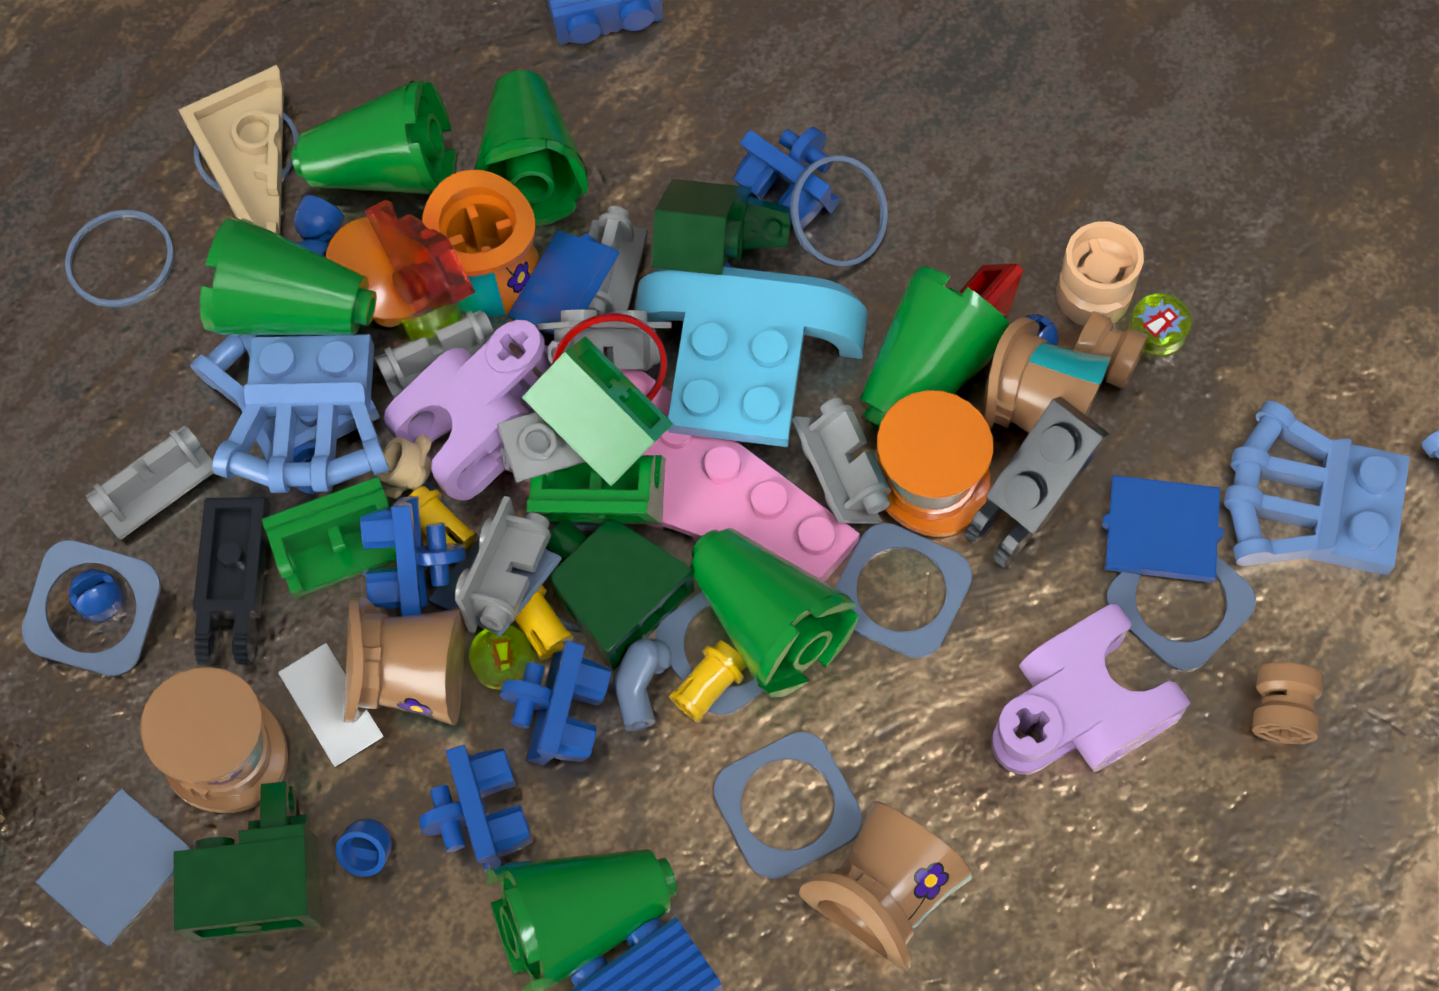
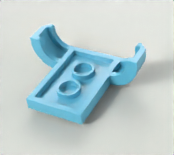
(746, 345)

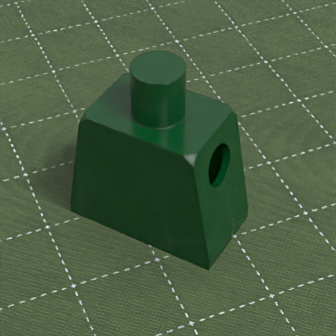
(615, 585)

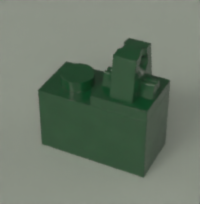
(710, 222)
(254, 885)

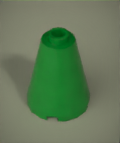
(381, 144)
(532, 146)
(279, 287)
(932, 343)
(771, 609)
(575, 909)

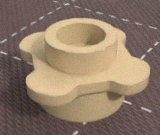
(407, 465)

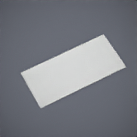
(319, 692)

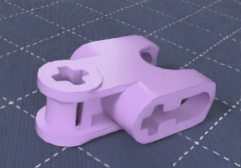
(468, 398)
(1080, 704)

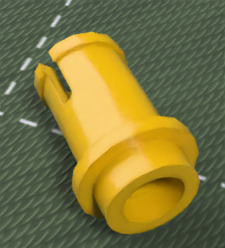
(434, 511)
(542, 626)
(708, 680)

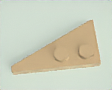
(242, 144)

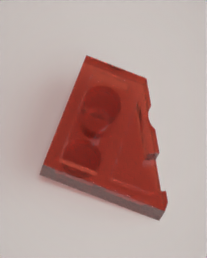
(422, 258)

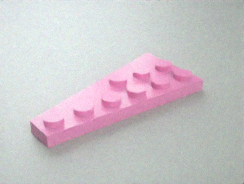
(726, 486)

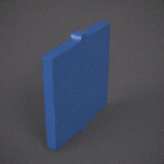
(564, 279)
(1162, 529)

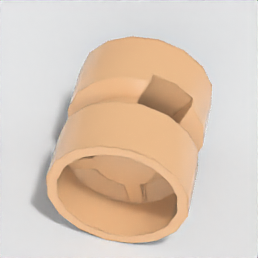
(1099, 272)

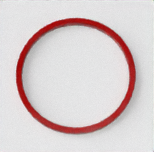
(622, 318)

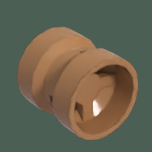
(1122, 346)
(1287, 703)

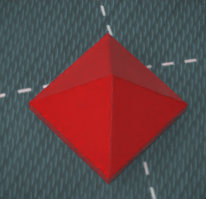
(996, 285)

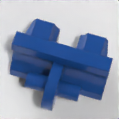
(767, 163)
(401, 528)
(567, 679)
(490, 834)

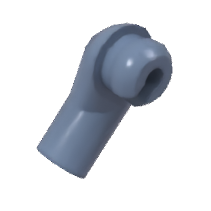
(632, 678)

